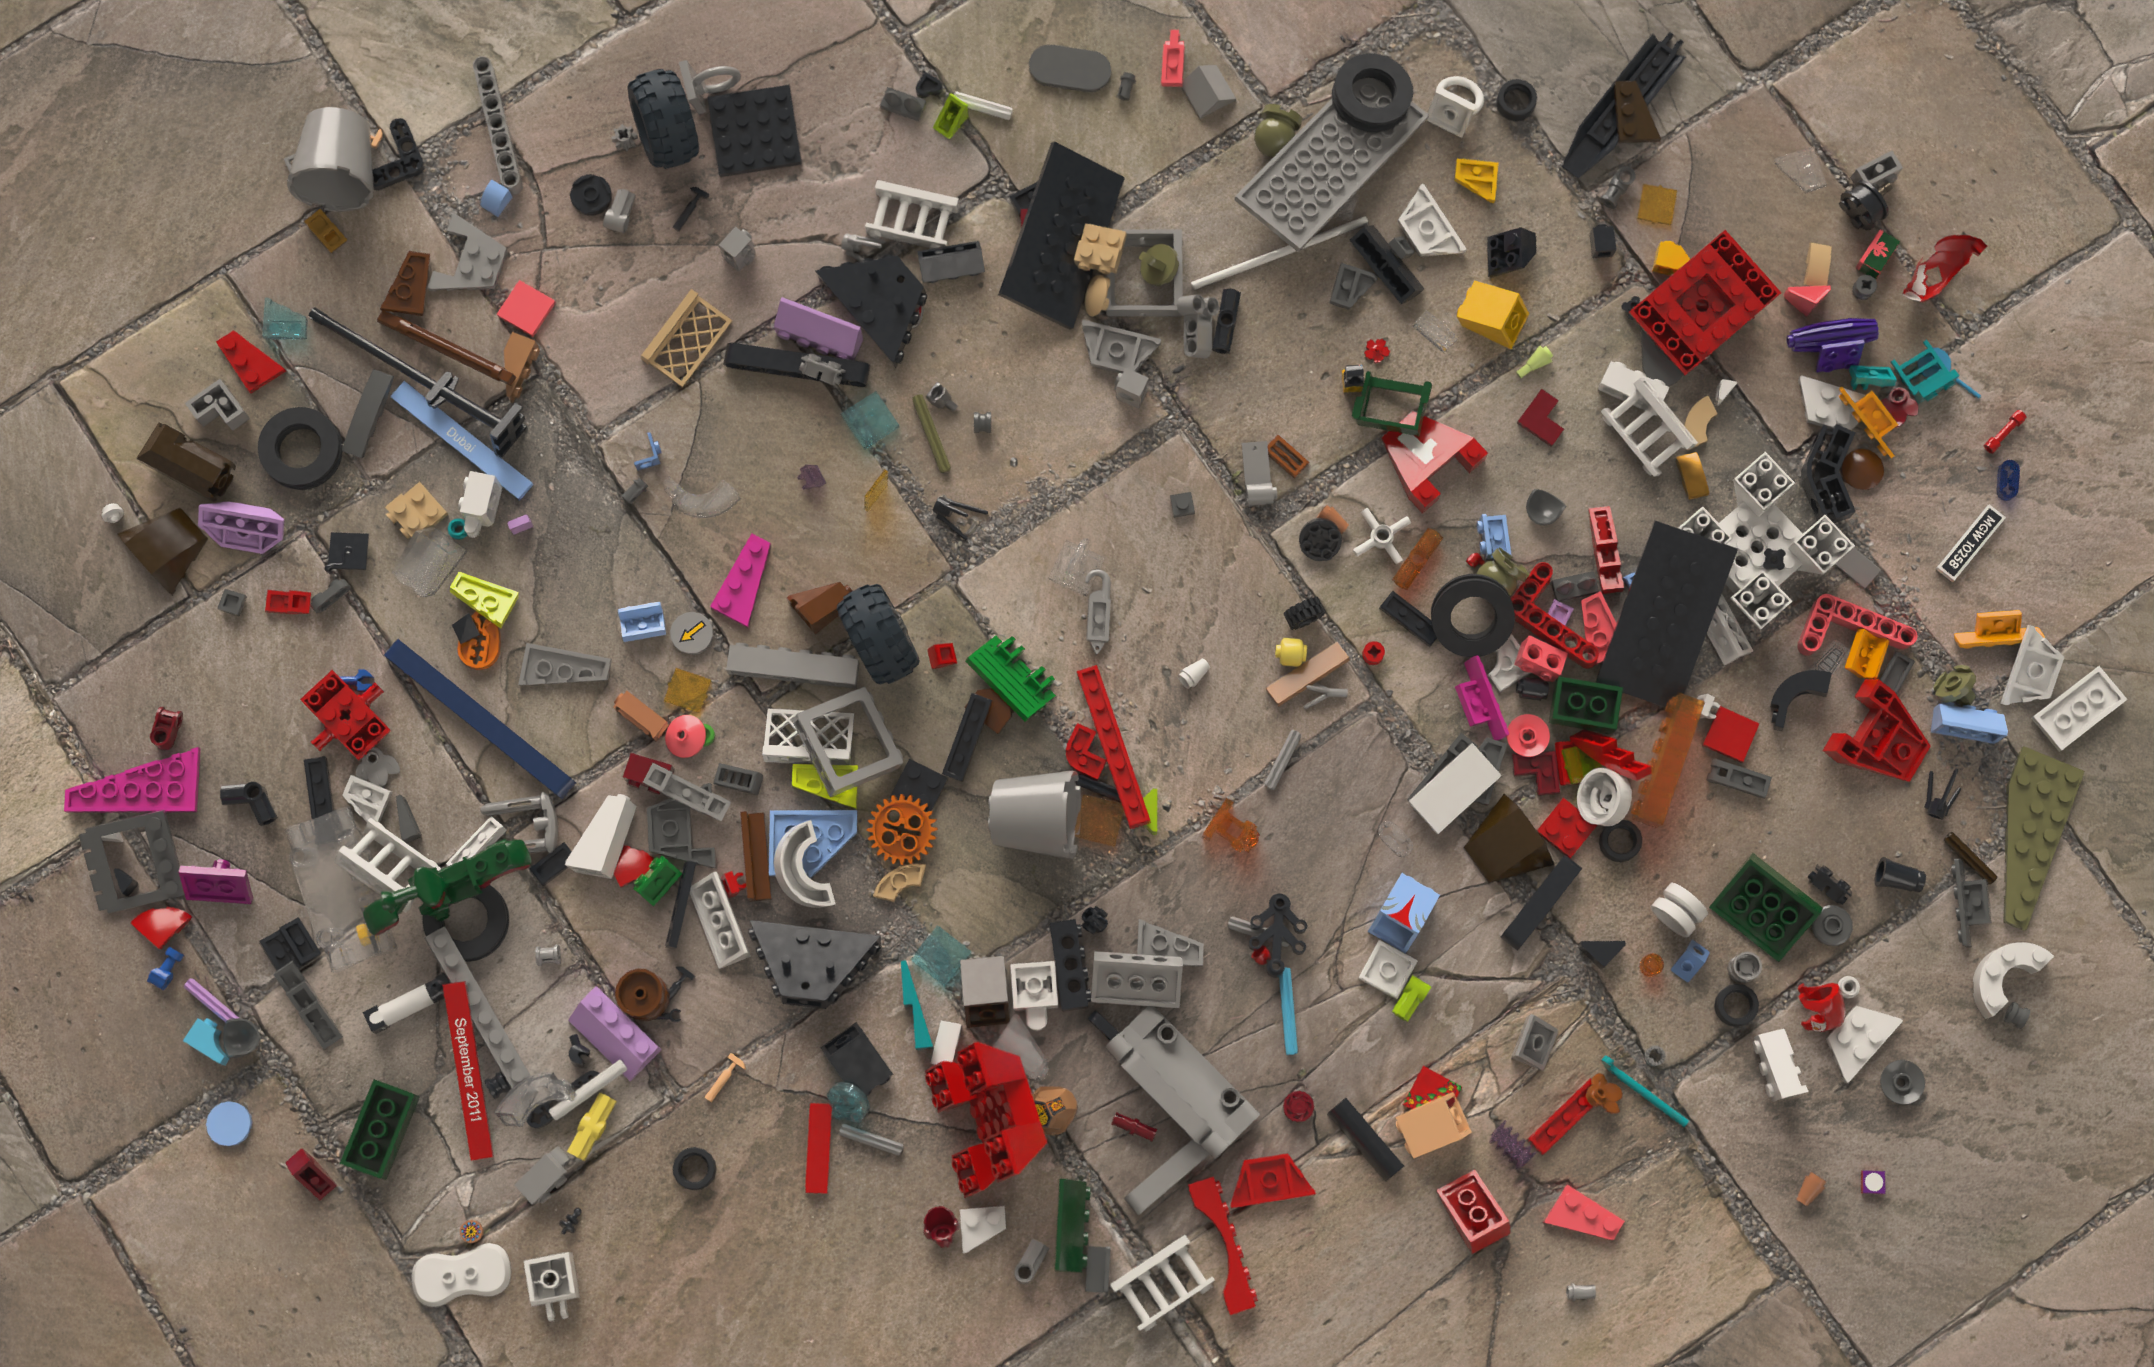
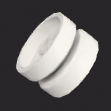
(1679, 910)

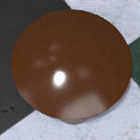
(1862, 469)

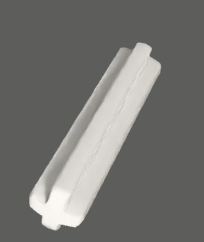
(985, 106)

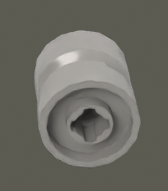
(1744, 967)

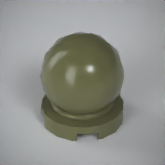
(1276, 129)
(1504, 570)

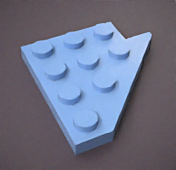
(831, 828)

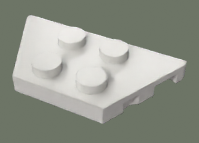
(1428, 227)
(1824, 404)
(2033, 670)
(1859, 1038)

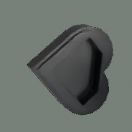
(928, 86)

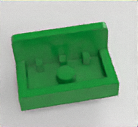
(657, 880)

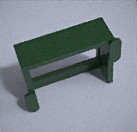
(1361, 404)

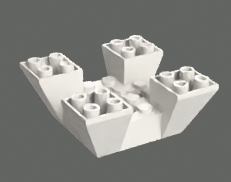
(1814, 551)

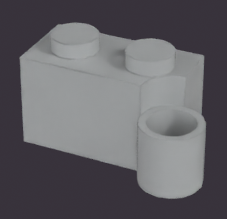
(544, 1176)

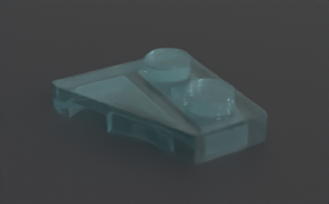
(283, 323)

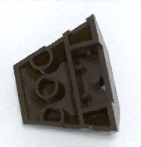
(166, 546)
(1507, 844)

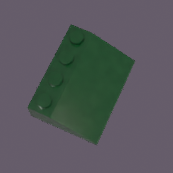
(1766, 907)
(1070, 1226)

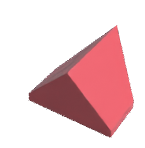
(1806, 297)

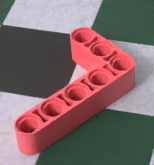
(1853, 623)

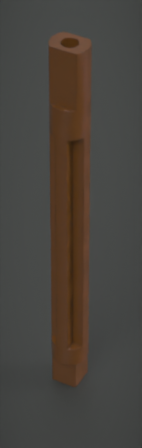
(446, 347)

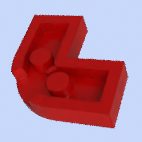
(1078, 754)

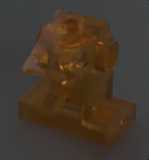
(1221, 822)

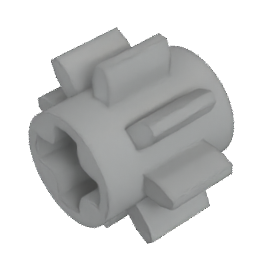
(624, 132)

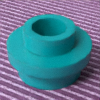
(452, 527)

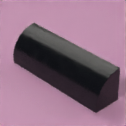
(1386, 265)
(1365, 1139)

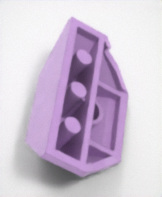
(241, 526)

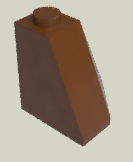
(819, 605)

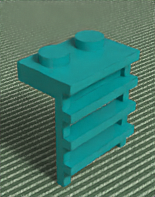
(1931, 386)

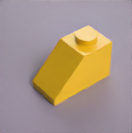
(1669, 258)

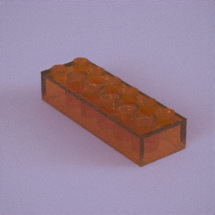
(1668, 760)

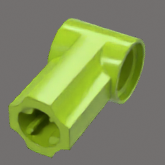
(1414, 993)

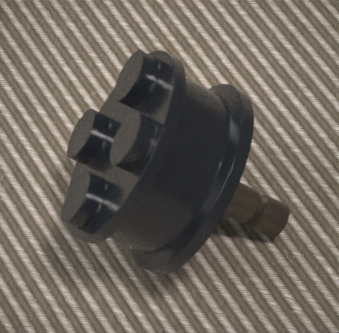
(1865, 204)

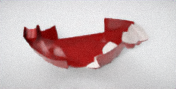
(1950, 256)

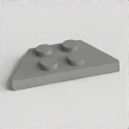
(1117, 348)

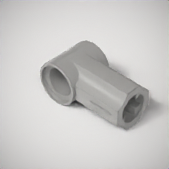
(618, 217)
(1031, 1259)

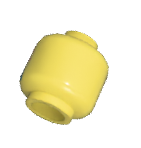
(1291, 652)

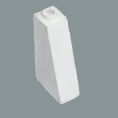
(603, 839)

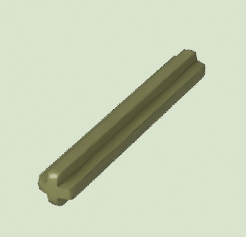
(931, 433)

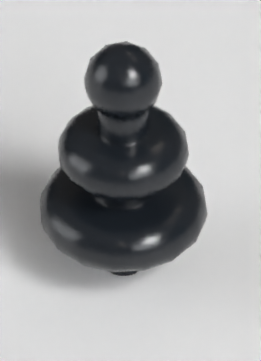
(571, 1220)

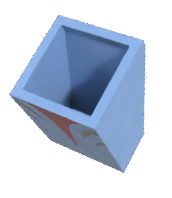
(1404, 913)

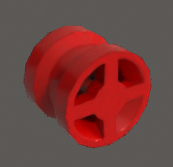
(1372, 657)

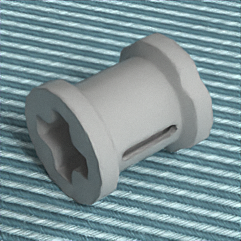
(548, 955)

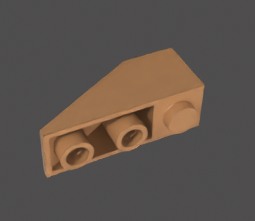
(518, 358)

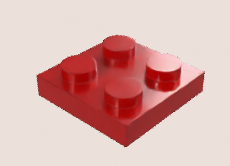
(1566, 828)

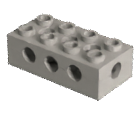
(1131, 992)

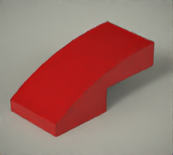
(288, 602)

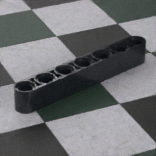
(788, 362)

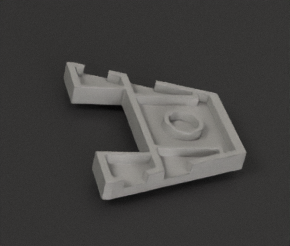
(478, 264)

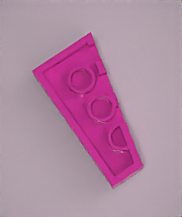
(741, 585)

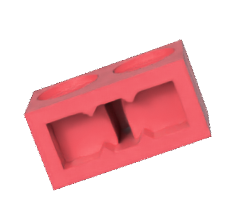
(1542, 655)

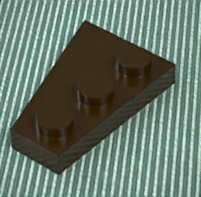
(1632, 115)

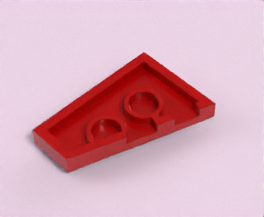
(249, 362)

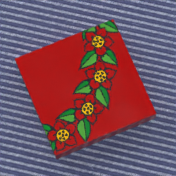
(1429, 1087)

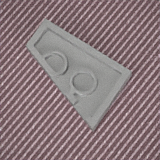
(1160, 942)

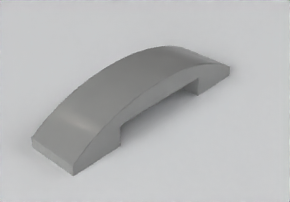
(686, 792)

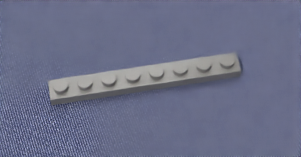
(481, 1011)

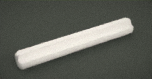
(589, 1089)

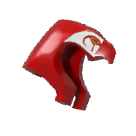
(1828, 1003)

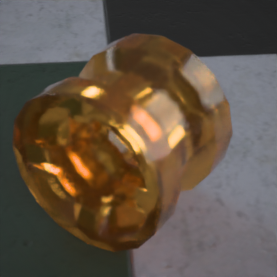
(1655, 963)

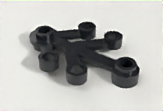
(1278, 931)

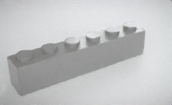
(793, 666)

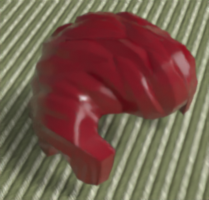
(940, 1226)

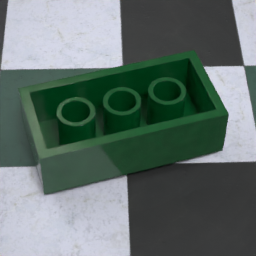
(379, 1129)

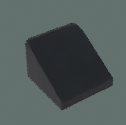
(125, 882)

